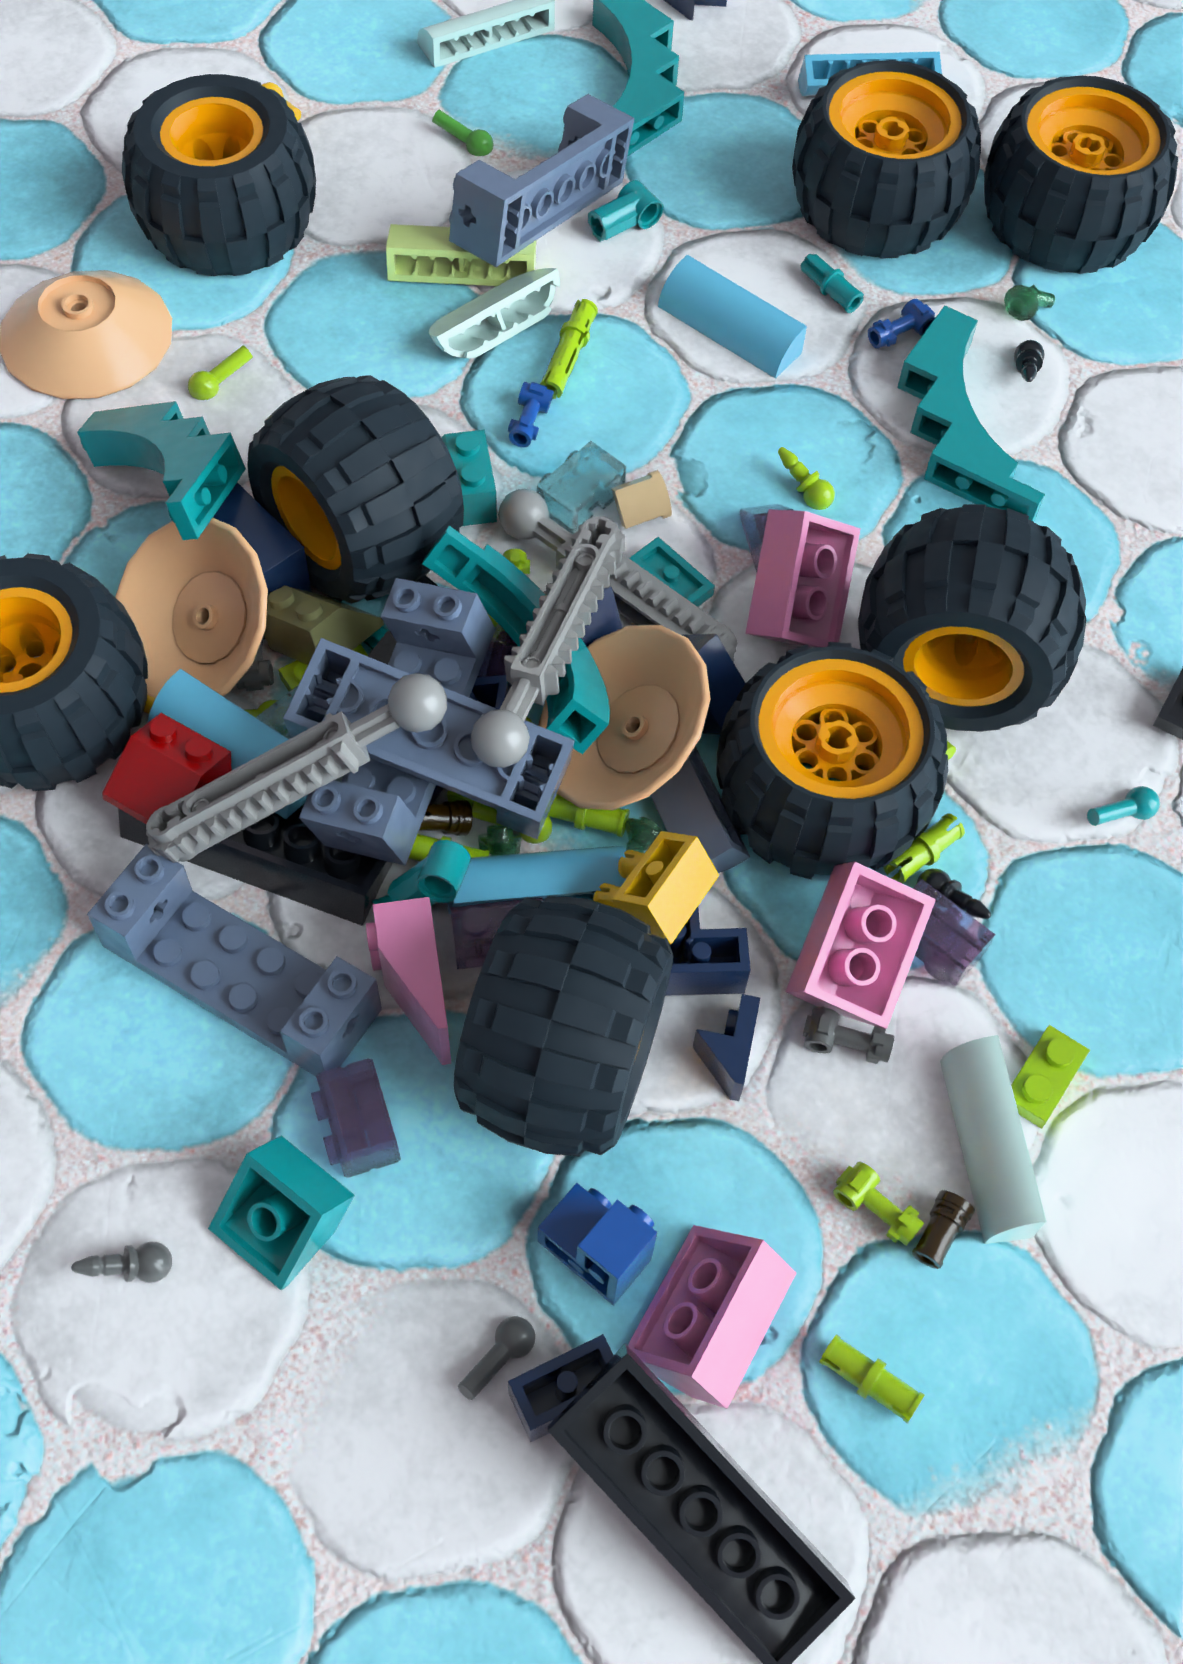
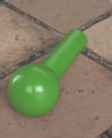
(477, 142)

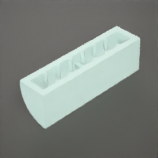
(486, 30)
(992, 1141)

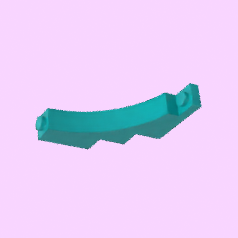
(645, 44)
(965, 454)
(195, 464)

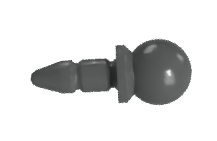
(148, 1263)

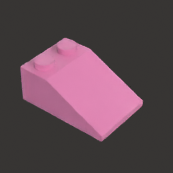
(406, 952)

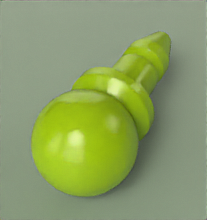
(817, 492)

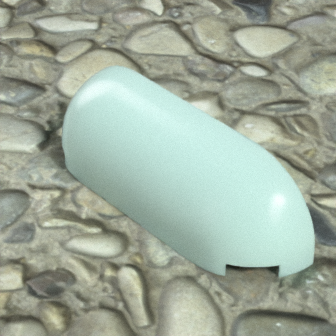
(496, 314)

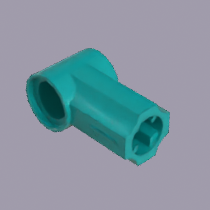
(632, 207)
(435, 876)

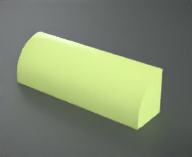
(429, 257)

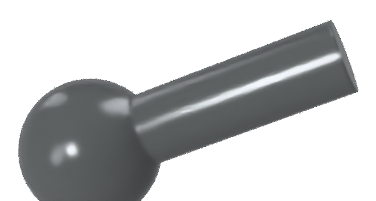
(513, 1340)

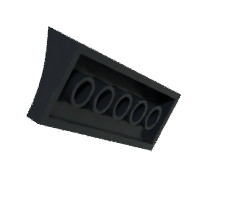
(289, 862)
(701, 1510)

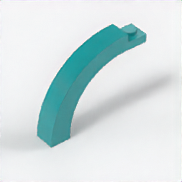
(510, 597)

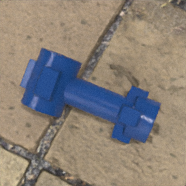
(914, 316)
(534, 399)

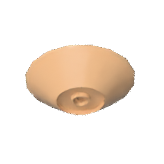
(85, 334)
(196, 605)
(656, 717)

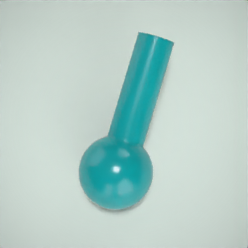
(1139, 802)

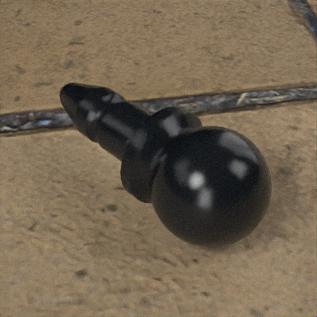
(1029, 359)
(952, 890)

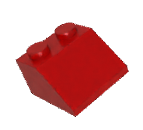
(162, 766)

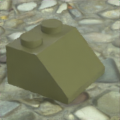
(301, 618)

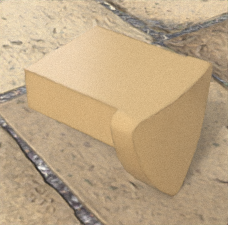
(642, 500)

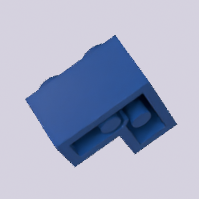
(599, 1240)

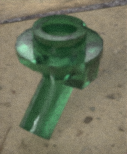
(1024, 301)
(641, 833)
(500, 841)

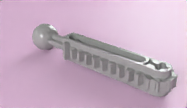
(637, 592)
(534, 667)
(290, 771)

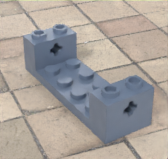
(503, 215)
(444, 756)
(380, 807)
(233, 967)

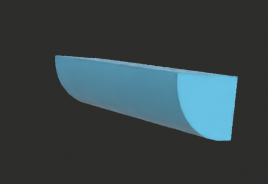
(819, 67)
(732, 316)
(220, 721)
(539, 874)

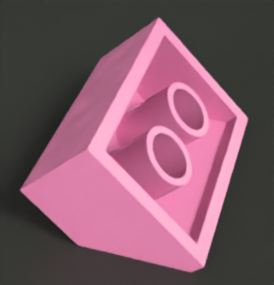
(802, 578)
(860, 944)
(712, 1313)

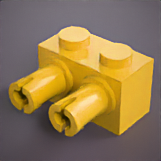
(662, 883)

